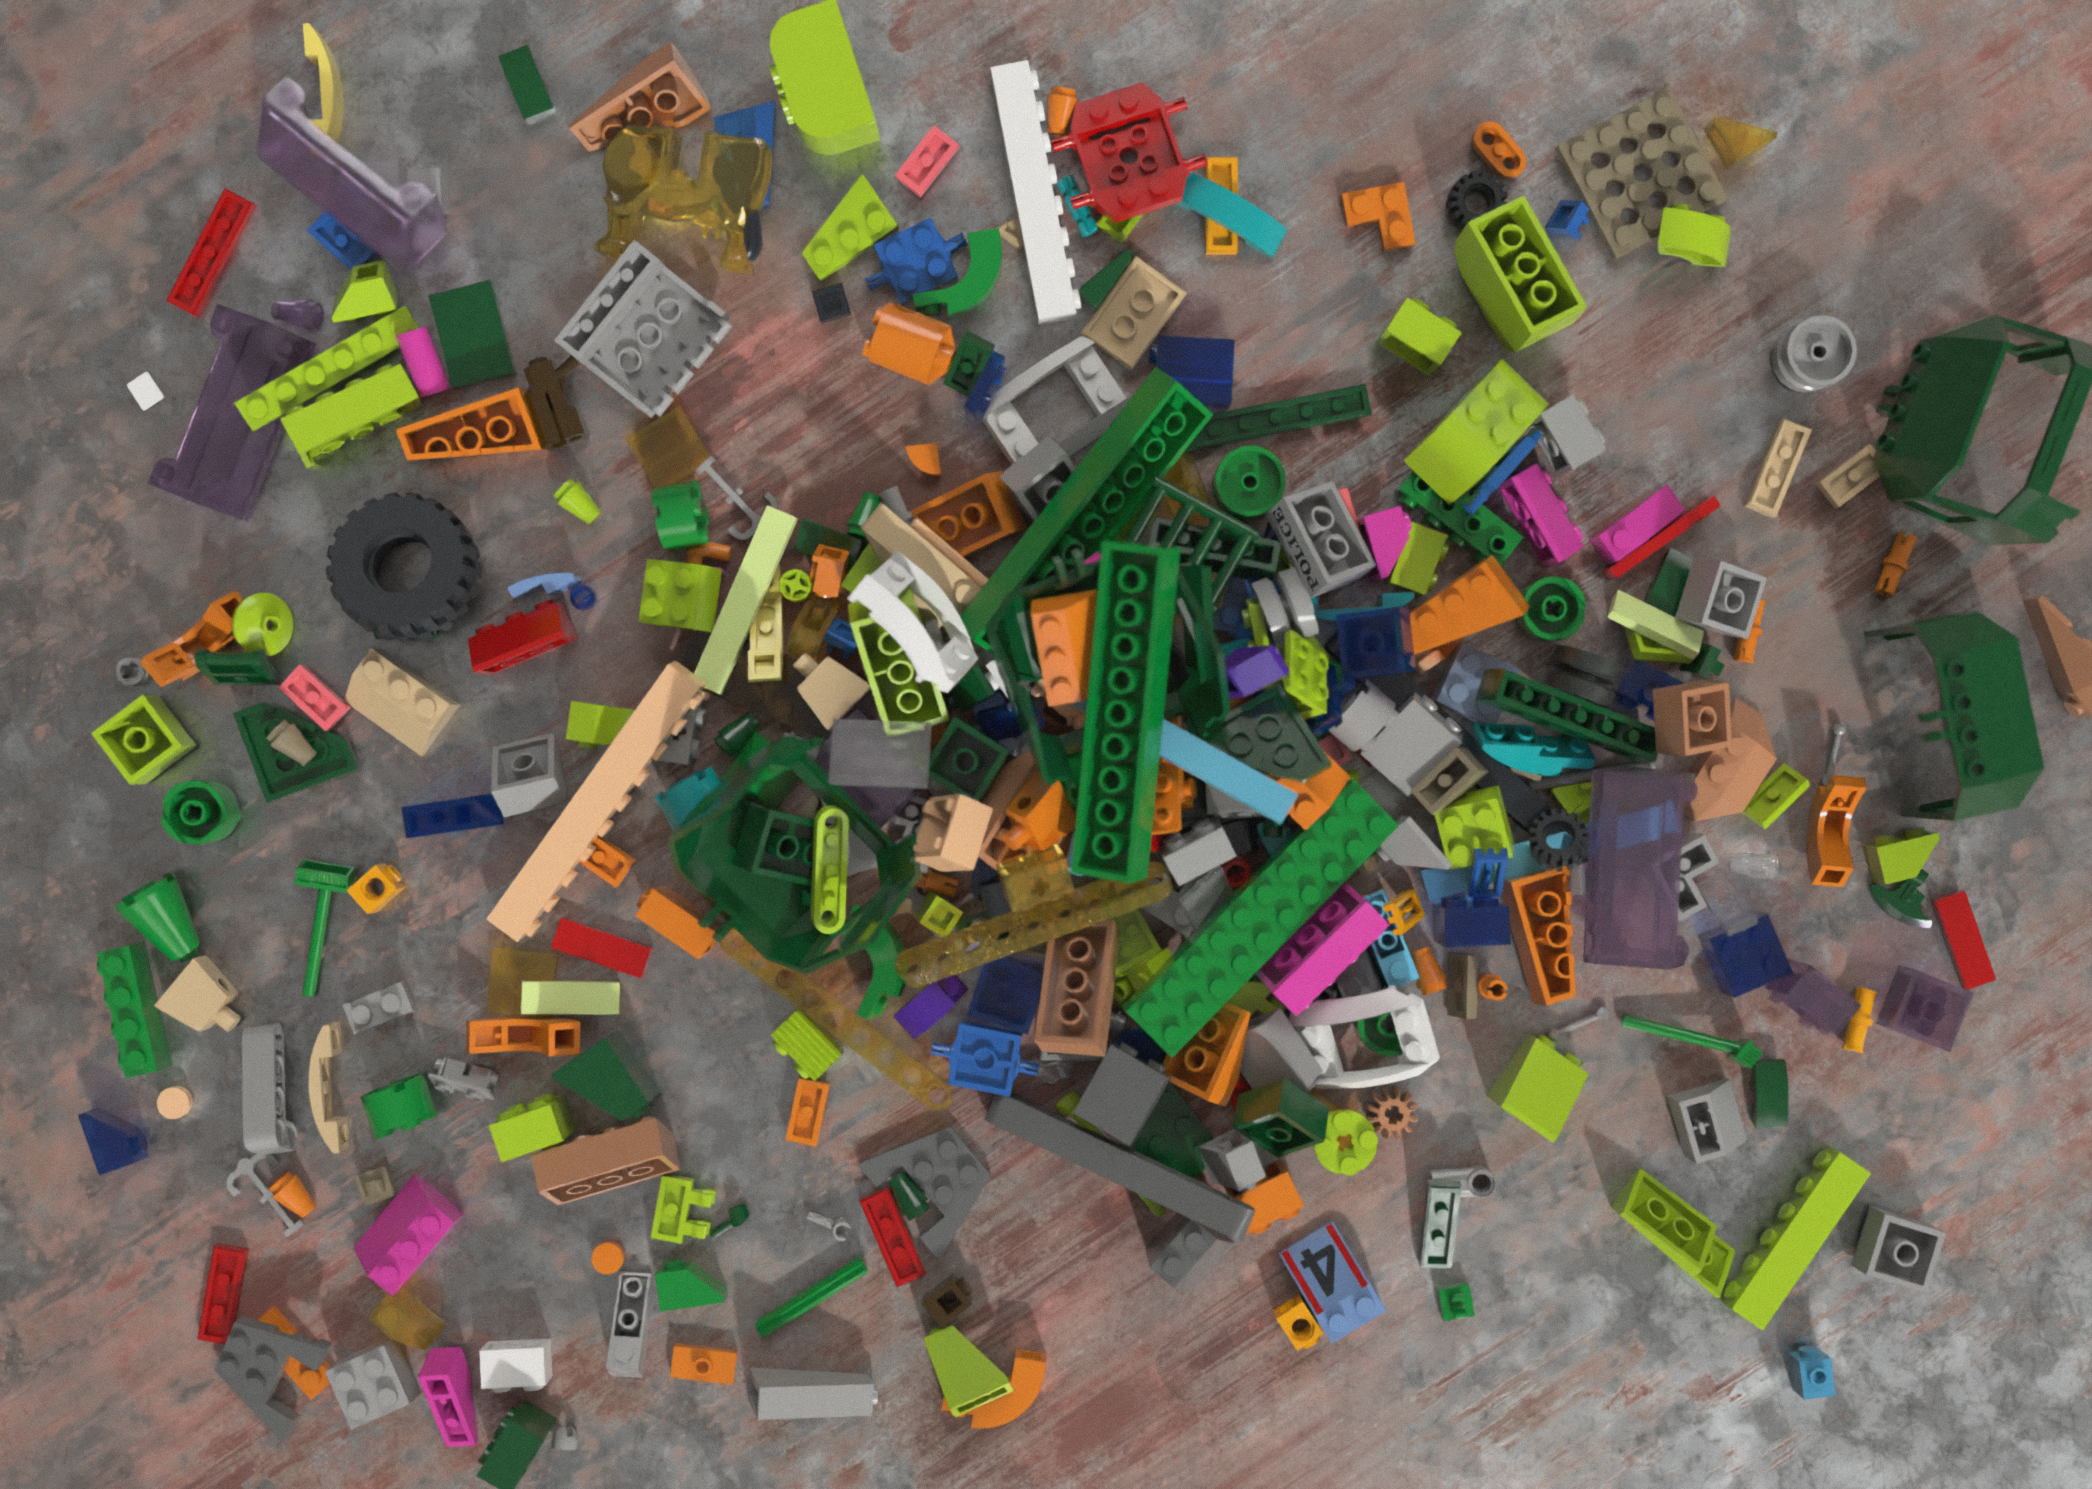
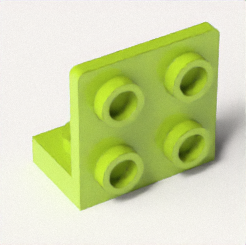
(1307, 676)

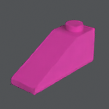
(1637, 525)
(449, 1392)

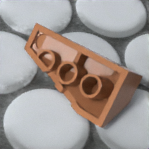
(654, 93)
(2065, 654)

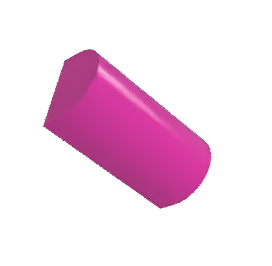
(422, 361)

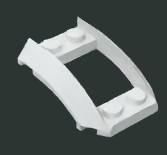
(1090, 377)
(881, 594)
(1410, 1024)

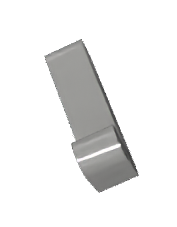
(264, 1092)

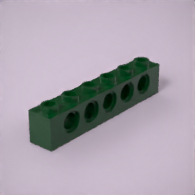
(1567, 714)

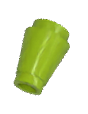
(577, 501)

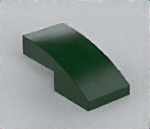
(526, 81)
(1668, 586)
(1770, 1092)

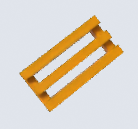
(1398, 913)

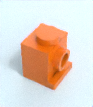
(828, 570)

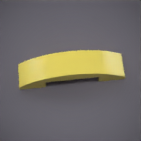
(330, 82)
(766, 636)

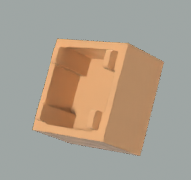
(951, 832)

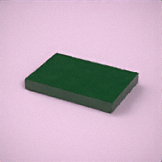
(472, 334)

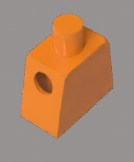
(1039, 815)

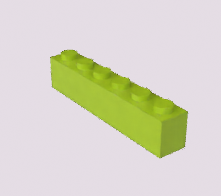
(1795, 1237)

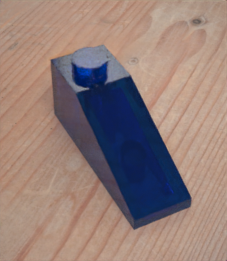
(451, 815)

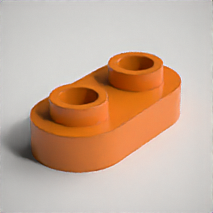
(1501, 149)

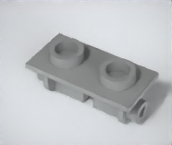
(451, 1077)

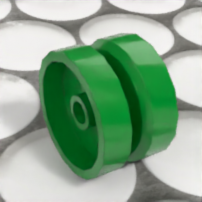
(1248, 464)

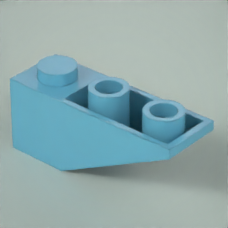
(1390, 950)

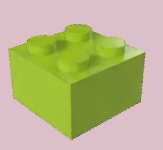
(1419, 336)
(680, 595)
(143, 739)
(1473, 823)
(532, 1127)

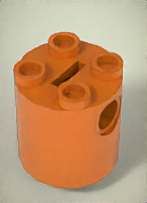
(910, 343)

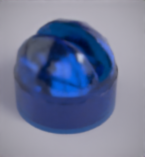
(586, 603)

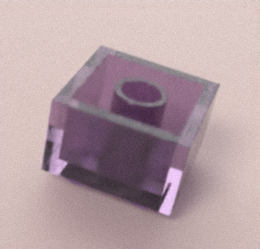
(1924, 1008)

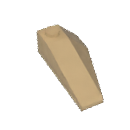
(889, 532)

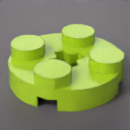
(1363, 1142)

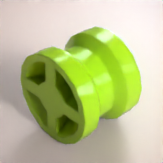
(791, 583)

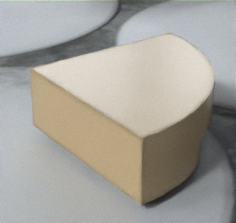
(1011, 233)

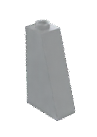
(809, 1394)

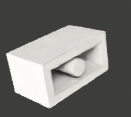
(515, 1364)

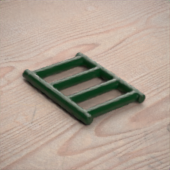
(1217, 520)

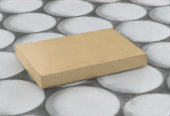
(1133, 313)

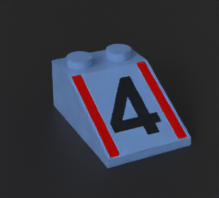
(1332, 1281)

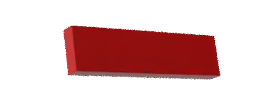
(211, 252)
(1662, 537)

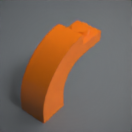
(211, 632)
(1828, 830)
(523, 1033)
(1026, 1379)

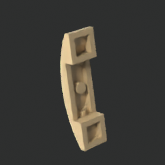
(331, 1128)

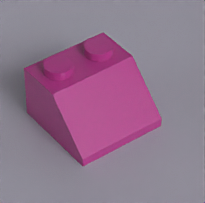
(1385, 538)

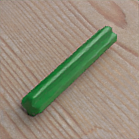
(811, 1297)

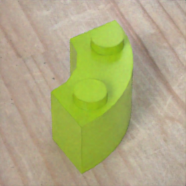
(1694, 236)
(595, 723)

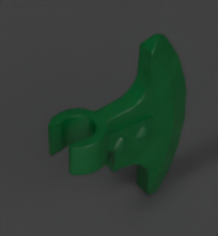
(1904, 901)

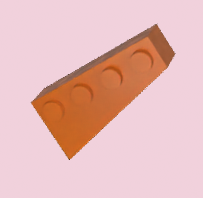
(480, 428)
(1543, 932)

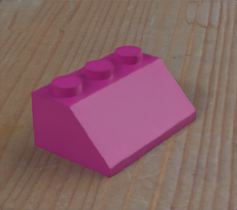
(1541, 515)
(406, 1234)

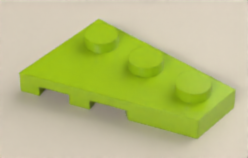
(850, 230)

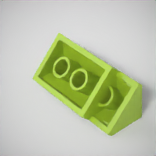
(1676, 1230)

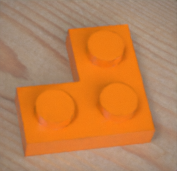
(1388, 208)

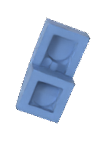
(552, 583)

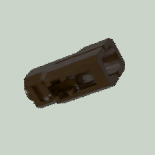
(550, 405)

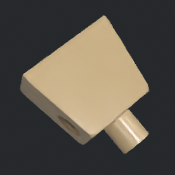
(829, 688)
(201, 997)

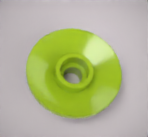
(251, 619)

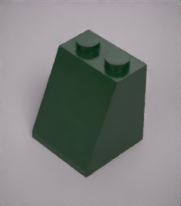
(610, 1078)

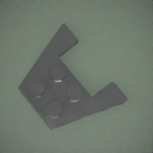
(944, 1171)
(254, 1365)

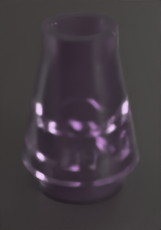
(300, 312)

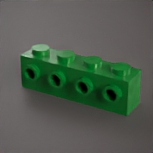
(1479, 533)
(131, 1001)

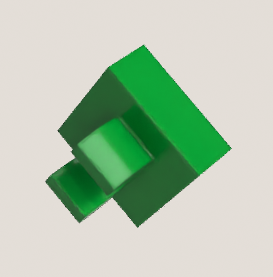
(1455, 1301)

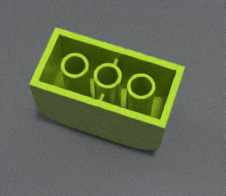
(821, 80)
(1517, 275)
(1476, 432)
(892, 672)

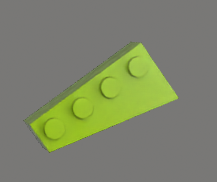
(350, 412)

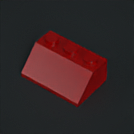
(520, 638)

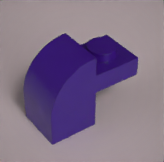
(930, 1005)

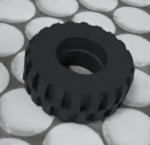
(377, 531)

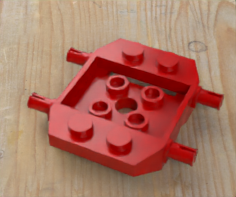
(1156, 176)

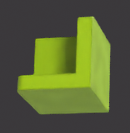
(938, 914)

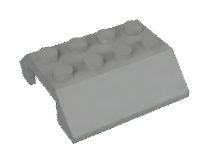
(644, 330)

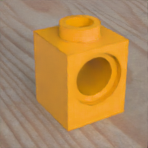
(364, 893)
(1291, 1311)

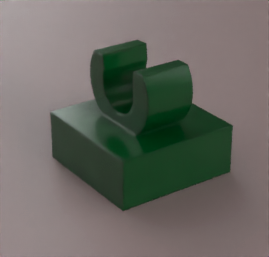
(1704, 663)

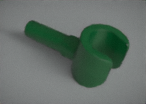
(1272, 829)
(738, 1215)

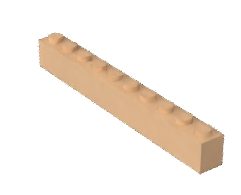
(597, 801)

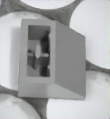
(1196, 850)
(1707, 1121)

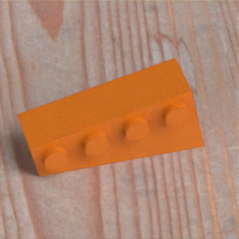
(1467, 605)

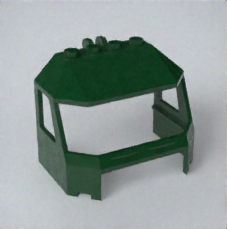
(1940, 411)
(1017, 656)
(1982, 713)
(773, 911)

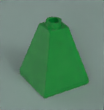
(772, 783)

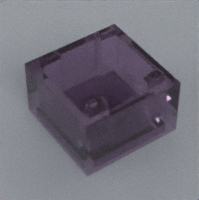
(1813, 998)

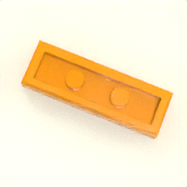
(1217, 238)

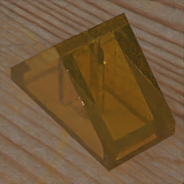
(1736, 140)

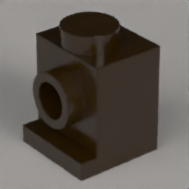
(943, 1309)

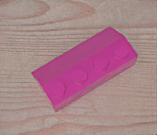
(1322, 949)

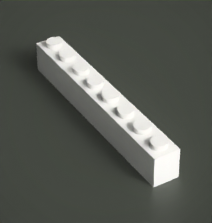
(1034, 193)

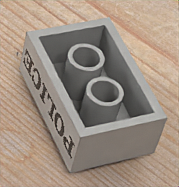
(1320, 539)

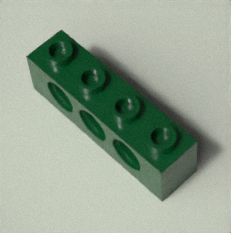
(1257, 562)

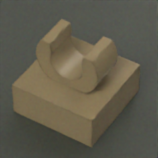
(376, 1184)

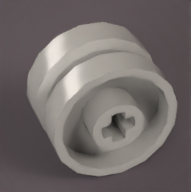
(1814, 353)
(1289, 606)

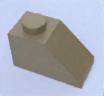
(1449, 780)

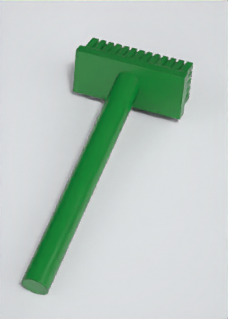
(326, 879)
(1741, 1052)

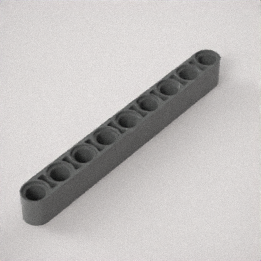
(1121, 1165)

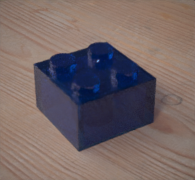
(1376, 642)
(1471, 923)
(1745, 958)
(1007, 993)

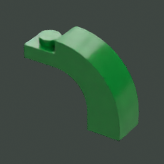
(975, 286)
(885, 978)

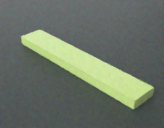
(745, 598)

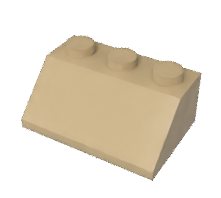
(399, 700)

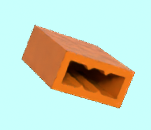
(676, 920)

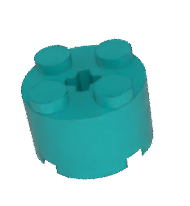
(685, 794)

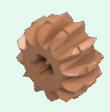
(1400, 1103)

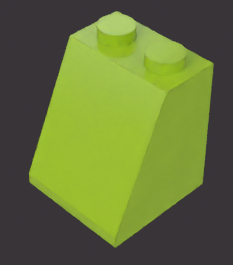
(1540, 1086)

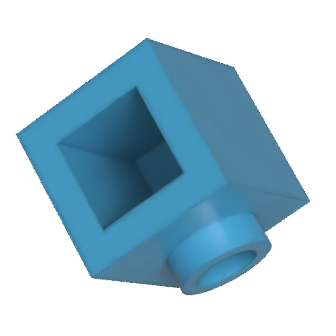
(1811, 1373)

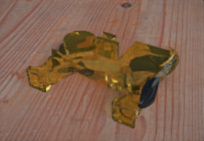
(727, 196)

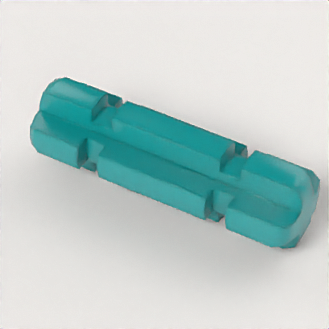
(1087, 224)

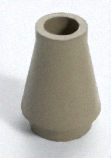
(291, 742)

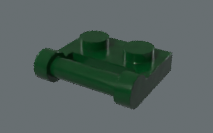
(237, 667)

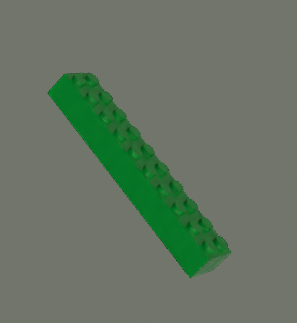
(1098, 494)
(1125, 710)
(1258, 919)

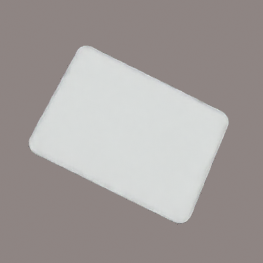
(145, 391)

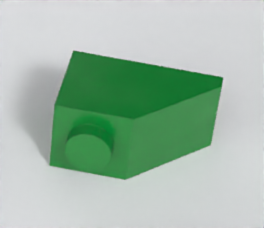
(686, 1286)

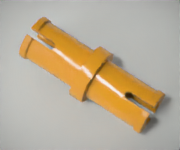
(1859, 1023)

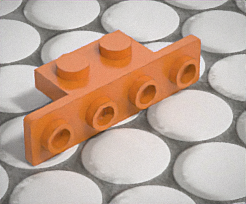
(1173, 794)

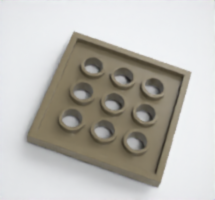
(1632, 124)

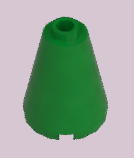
(162, 917)

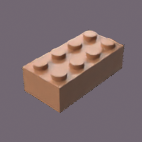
(1078, 991)
(605, 1161)

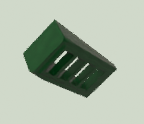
(1100, 285)

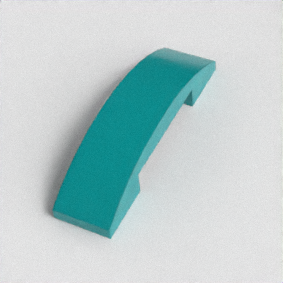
(1233, 214)
(1385, 600)

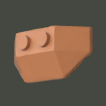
(1732, 774)
(1002, 792)

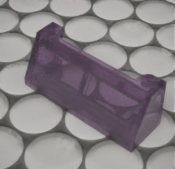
(391, 221)
(220, 455)
(1636, 867)

